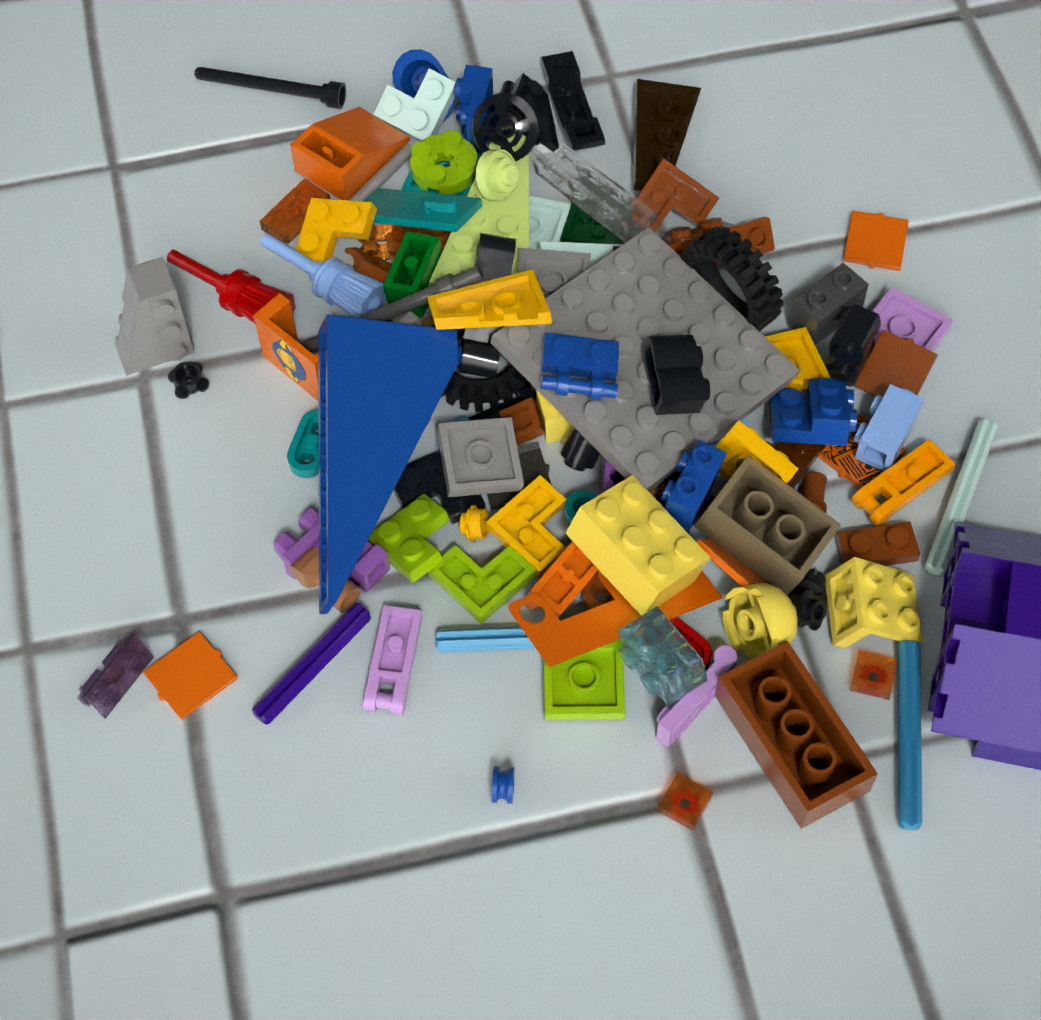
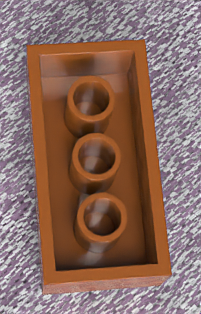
(795, 734)

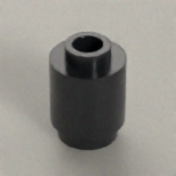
(578, 452)

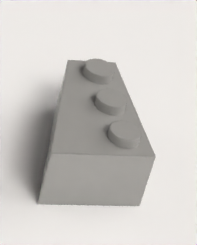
(151, 319)

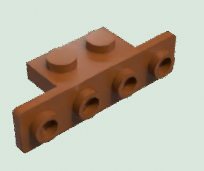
(756, 231)

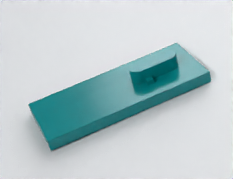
(423, 209)

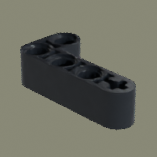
(495, 259)

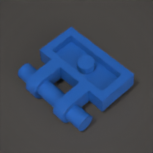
(581, 358)

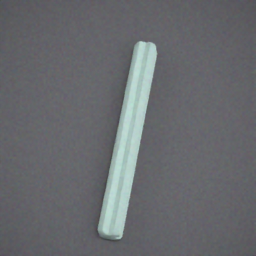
(961, 496)

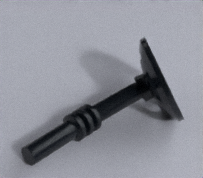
(504, 123)

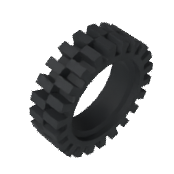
(744, 266)
(483, 391)

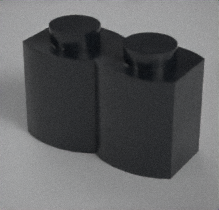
(852, 344)
(675, 374)

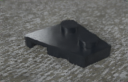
(539, 100)

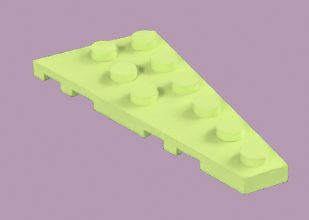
(498, 218)

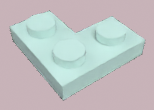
(422, 114)

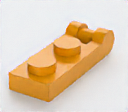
(903, 482)

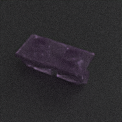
(121, 670)

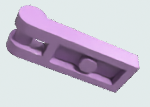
(393, 659)
(677, 718)

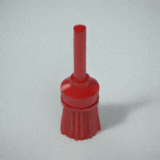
(237, 292)

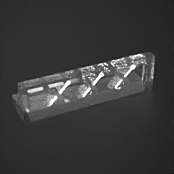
(589, 196)

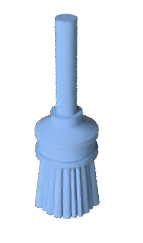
(333, 280)

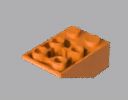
(345, 151)

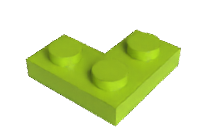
(405, 537)
(486, 588)

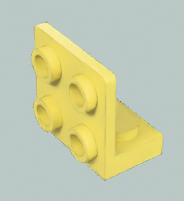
(871, 600)

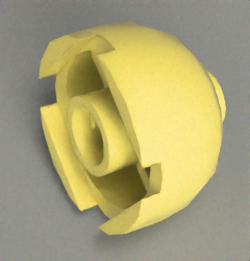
(759, 618)

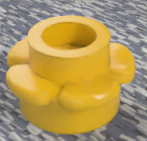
(474, 523)

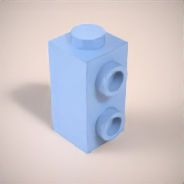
(888, 428)

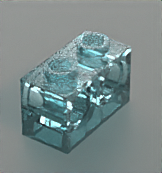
(667, 652)

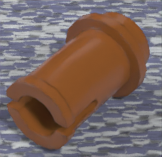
(814, 489)

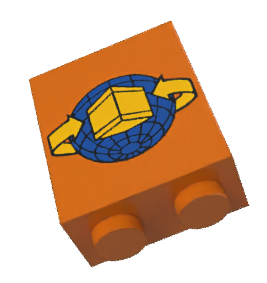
(281, 346)

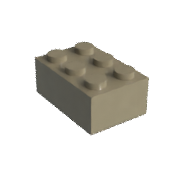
(767, 525)

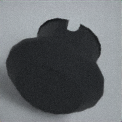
(812, 582)

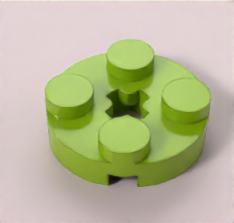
(443, 147)

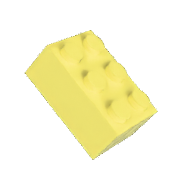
(637, 545)

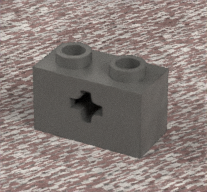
(827, 302)

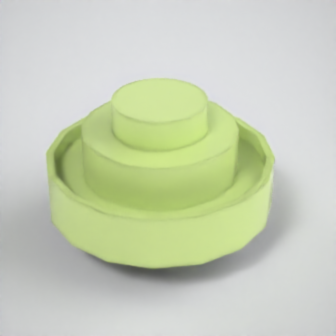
(497, 175)

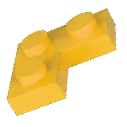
(333, 219)
(523, 522)

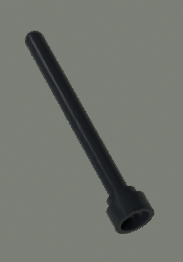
(331, 94)

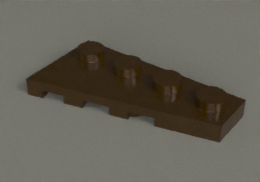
(660, 125)

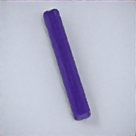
(311, 664)

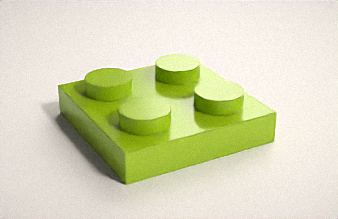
(586, 686)

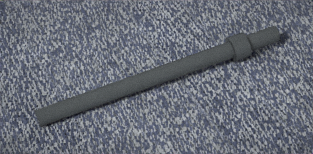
(414, 300)

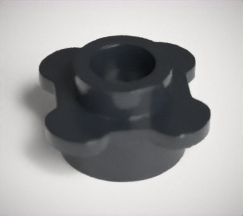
(184, 372)
(810, 609)

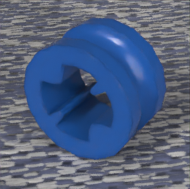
(503, 784)

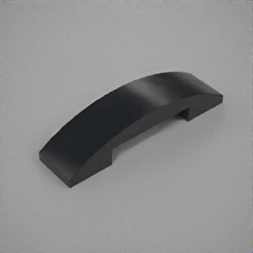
(570, 103)

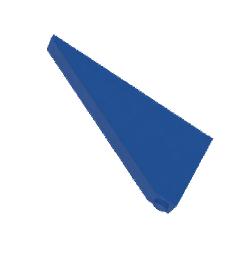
(373, 406)

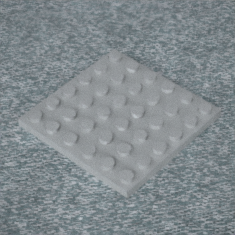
(625, 299)

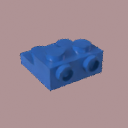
(472, 90)
(816, 416)
(699, 472)

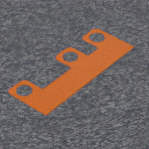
(599, 626)

